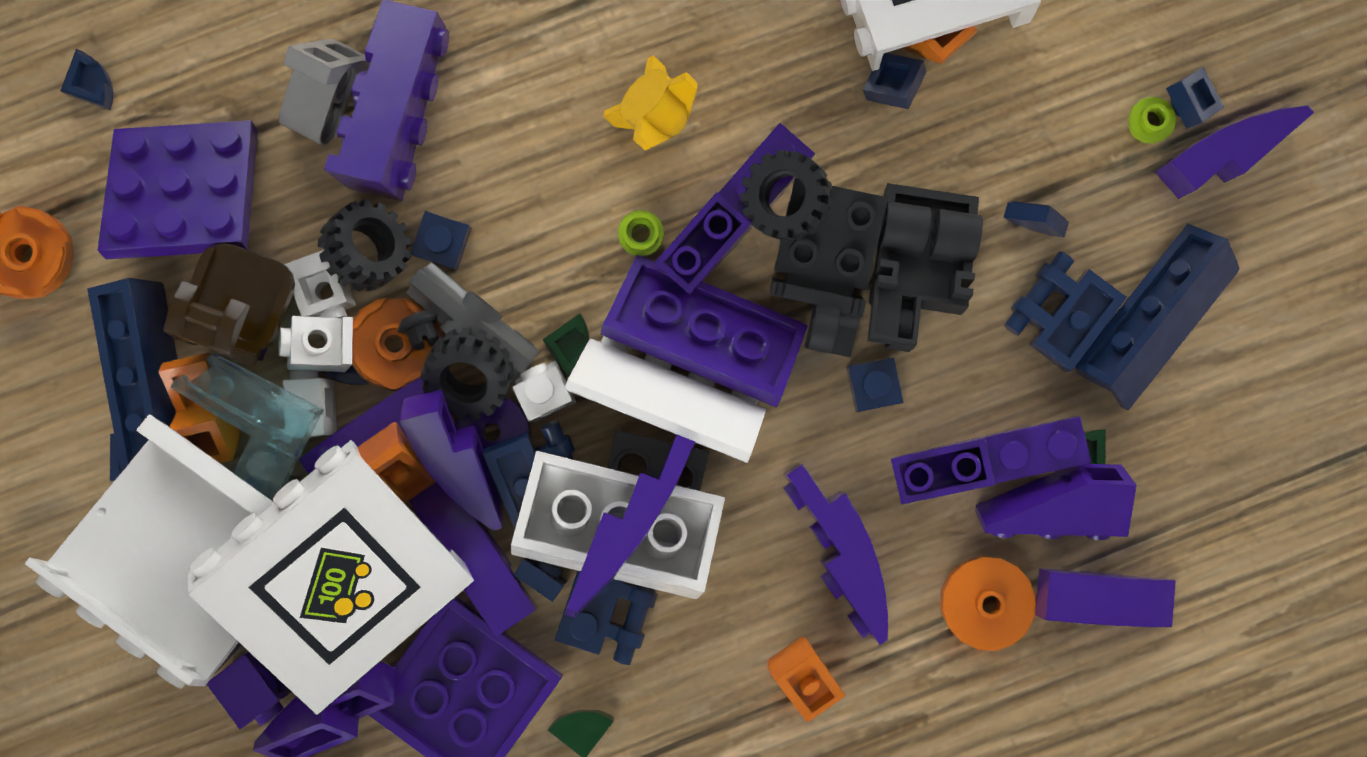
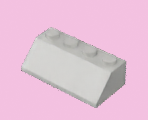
(667, 399)
(566, 506)

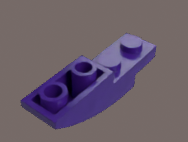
(722, 220)
(990, 459)
(854, 564)

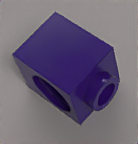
(249, 691)

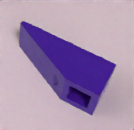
(1071, 501)

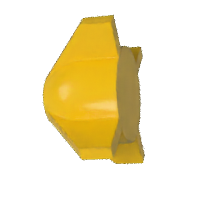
(655, 105)

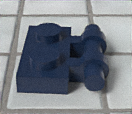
(1075, 321)
(513, 460)
(594, 621)

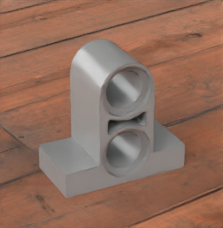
(319, 87)

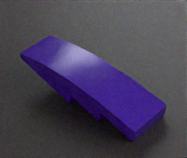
(619, 538)
(495, 590)

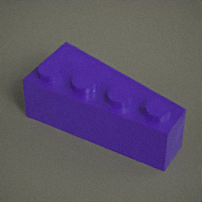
(390, 102)

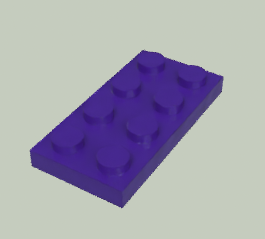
(705, 332)

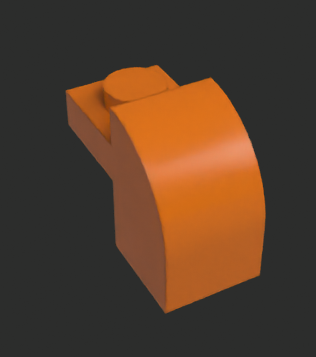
(194, 422)

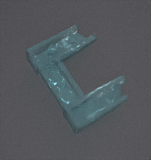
(272, 416)

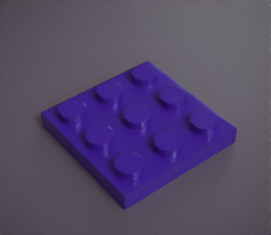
(178, 189)
(465, 688)

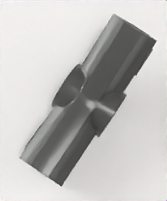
(465, 309)

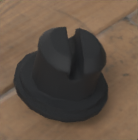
(419, 328)

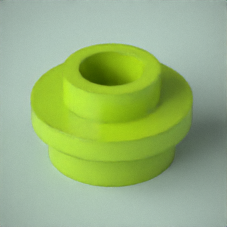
(1139, 124)
(640, 219)

